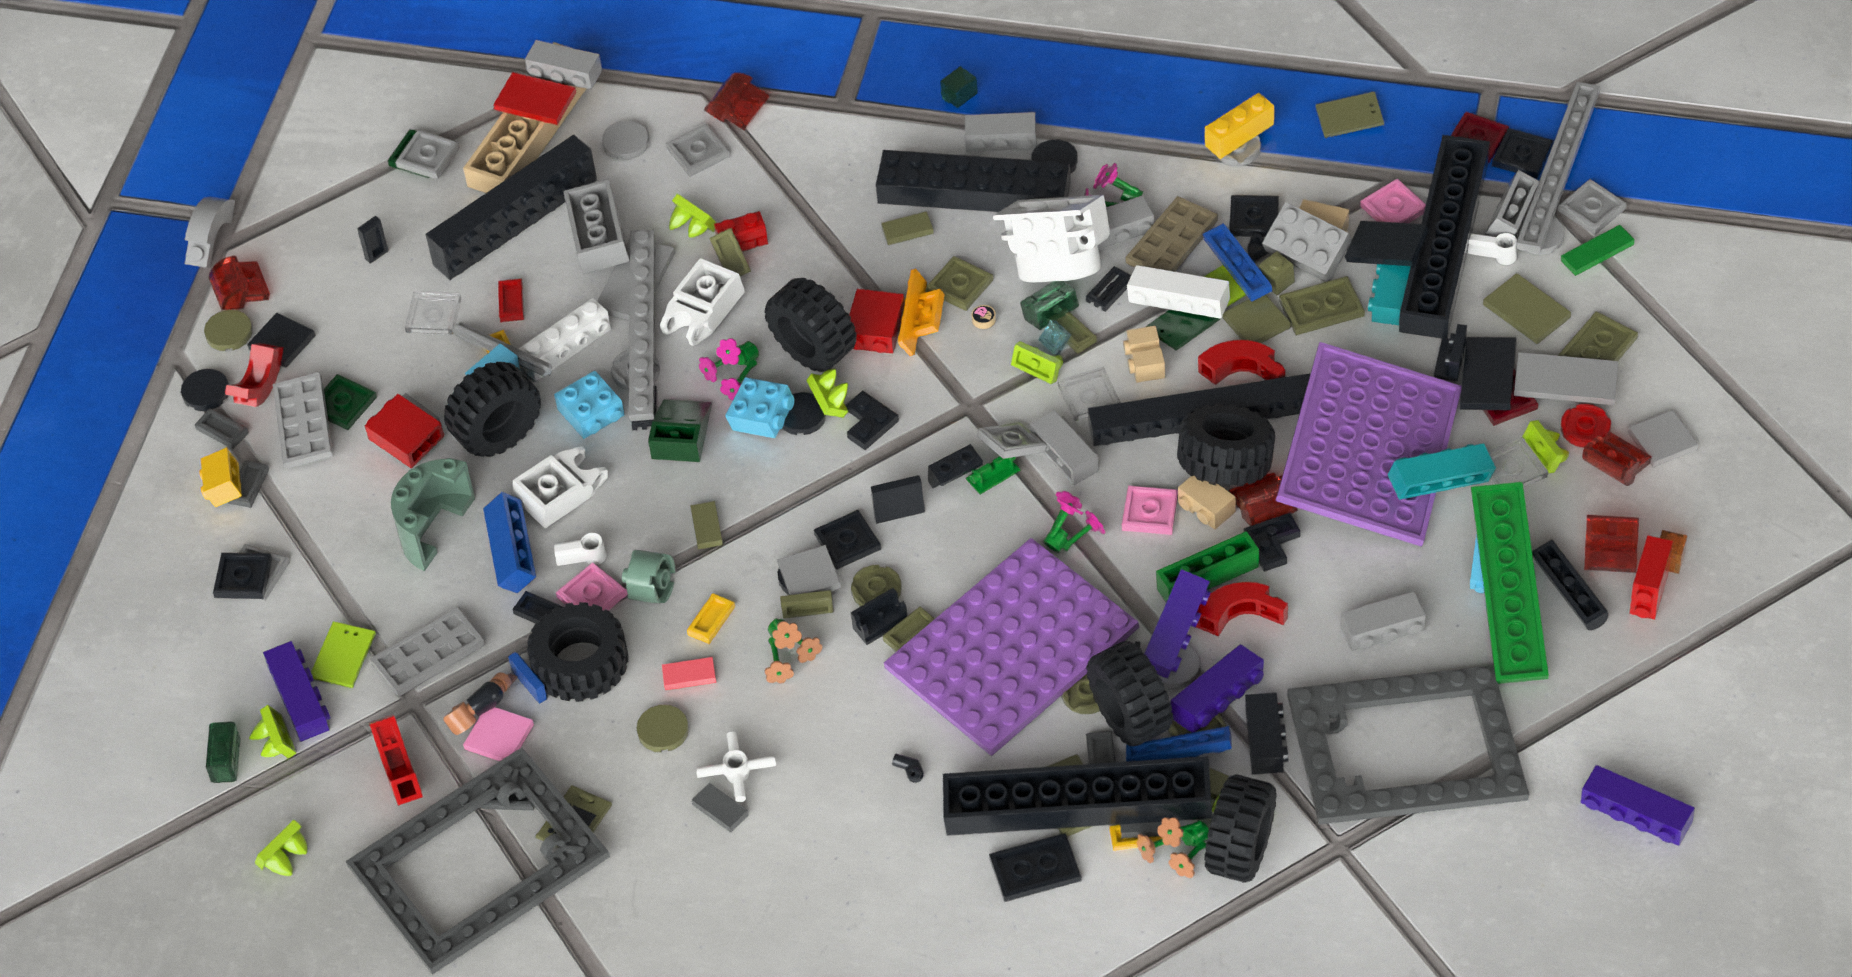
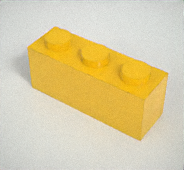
(1239, 125)

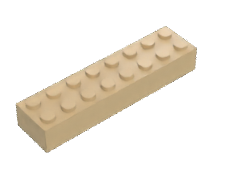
(511, 147)

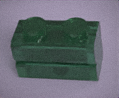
(1049, 304)
(223, 752)

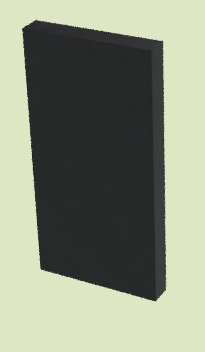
(1488, 373)

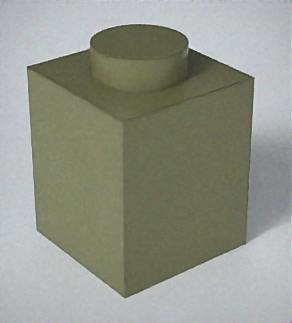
(1278, 272)

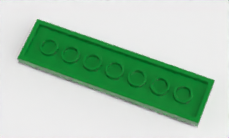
(1509, 583)

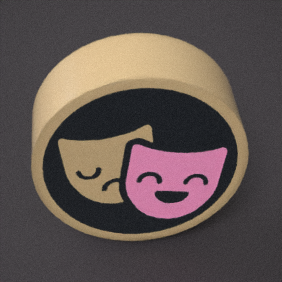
(983, 317)

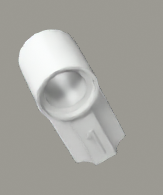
(1500, 247)
(588, 549)

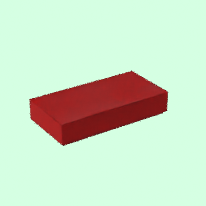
(511, 300)

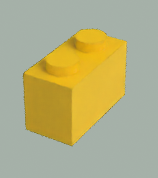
(220, 477)

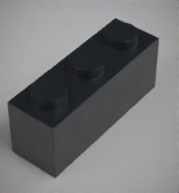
(1265, 733)

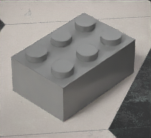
(1307, 241)

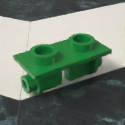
(992, 474)

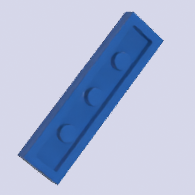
(1237, 262)
(1182, 746)

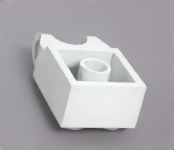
(702, 300)
(557, 485)

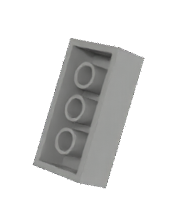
(596, 226)

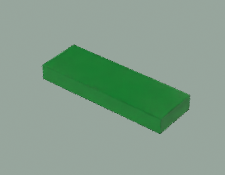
(1597, 250)

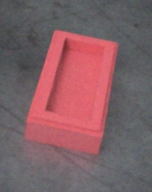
(688, 673)

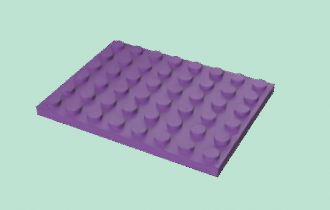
(1352, 430)
(1010, 646)

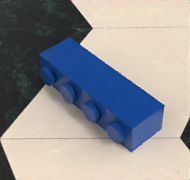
(509, 542)

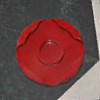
(1584, 424)

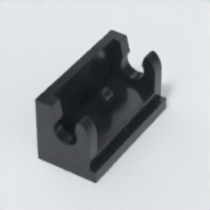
(878, 616)

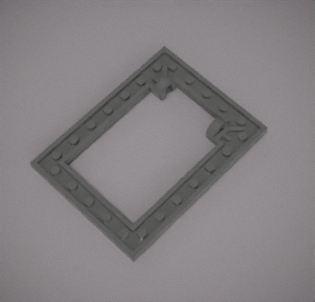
(516, 774)
(1336, 802)

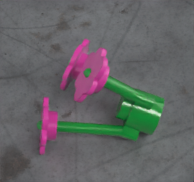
(1109, 175)
(733, 354)
(1057, 537)

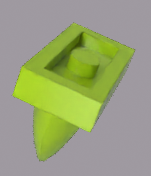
(684, 211)
(1036, 362)
(827, 395)
(1543, 445)
(273, 725)
(273, 856)

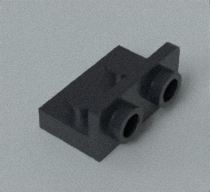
(1451, 355)
(953, 466)

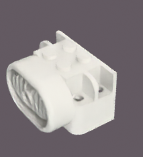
(1056, 236)

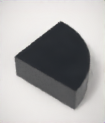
(1255, 247)

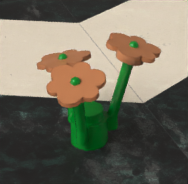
(784, 636)
(1171, 832)

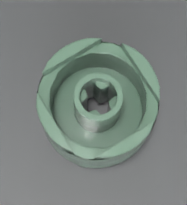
(649, 576)

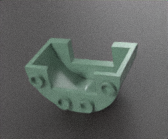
(421, 497)

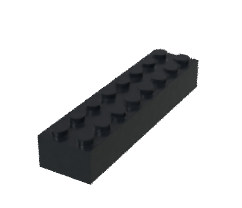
(966, 180)
(510, 207)

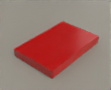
(534, 98)

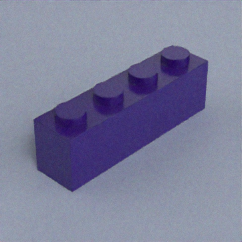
(1175, 621)
(1217, 688)
(296, 690)
(1637, 805)

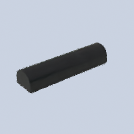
(1570, 585)

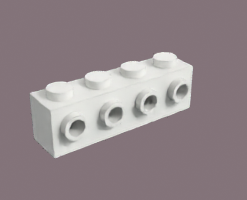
(1178, 291)
(568, 335)

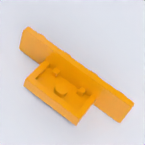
(920, 313)

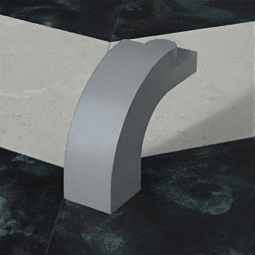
(203, 227)

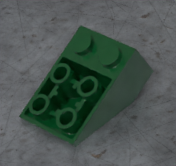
(679, 430)

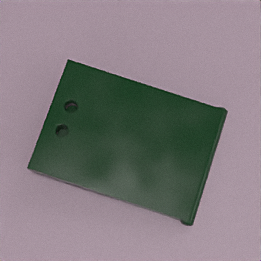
(1180, 327)

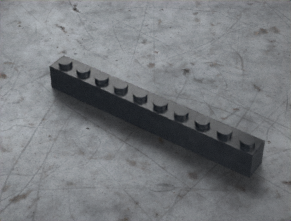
(1164, 414)

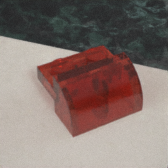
(737, 101)
(237, 283)
(1616, 457)
(1259, 500)
(1611, 543)

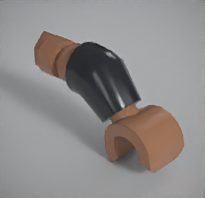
(479, 702)

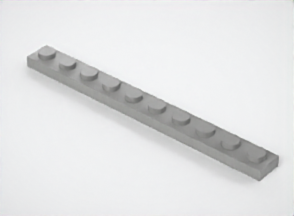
(1558, 168)
(642, 325)

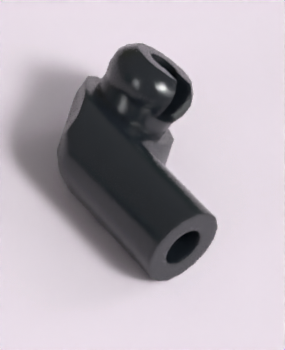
(912, 767)

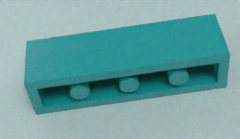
(1389, 293)
(1441, 471)

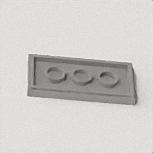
(616, 293)
(1566, 378)

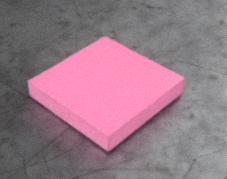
(1393, 204)
(1150, 510)
(592, 587)
(498, 734)

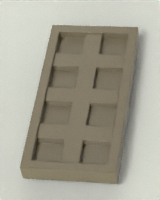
(1172, 236)

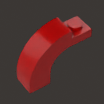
(1239, 356)
(259, 376)
(1237, 600)
(395, 760)

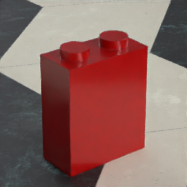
(876, 319)
(404, 430)
(1651, 577)

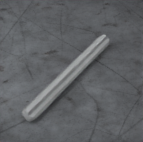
(489, 343)

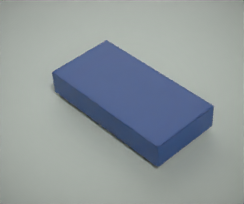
(527, 677)

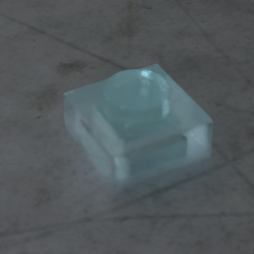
(1054, 337)

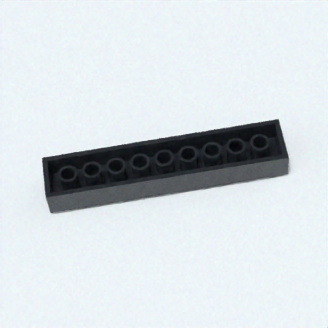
(1450, 218)
(1077, 795)

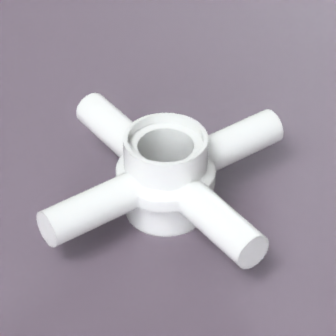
(734, 774)

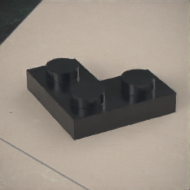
(873, 417)
(1269, 536)

